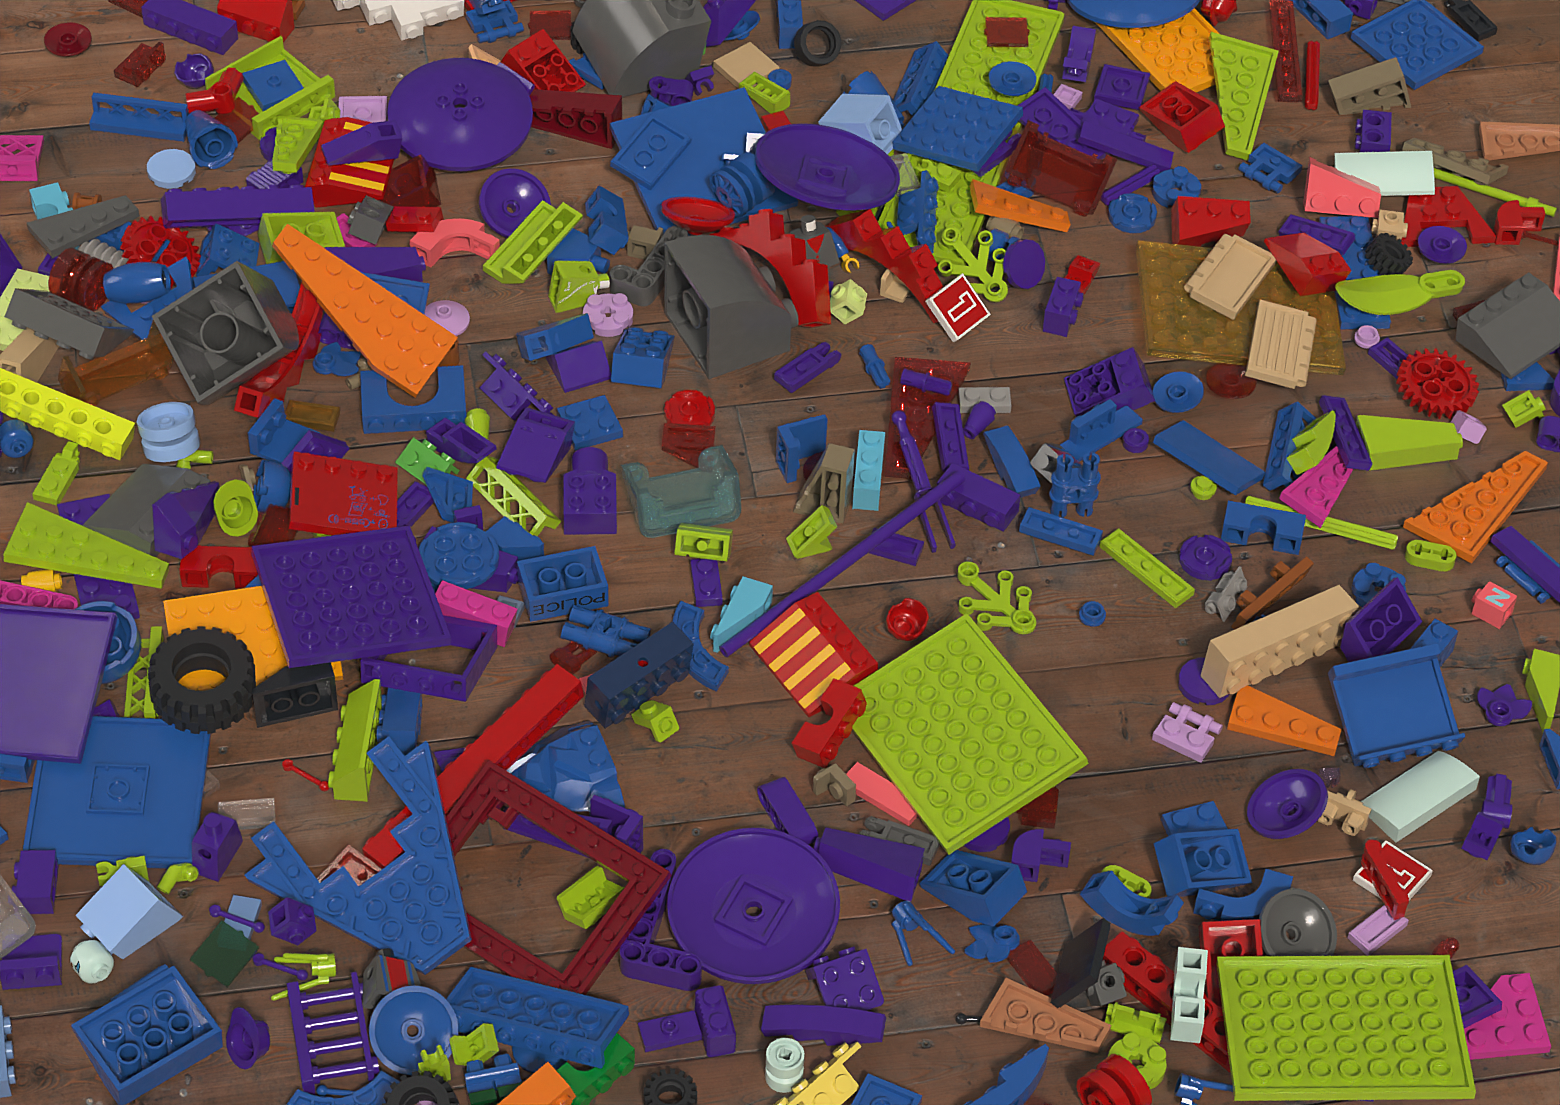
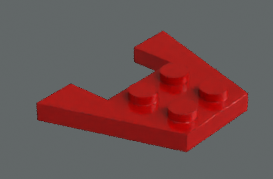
(1448, 209)

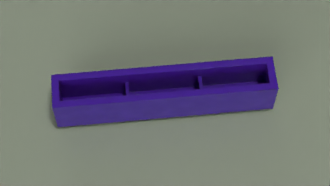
(230, 206)

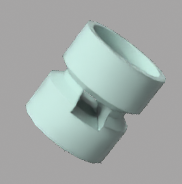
(784, 1064)

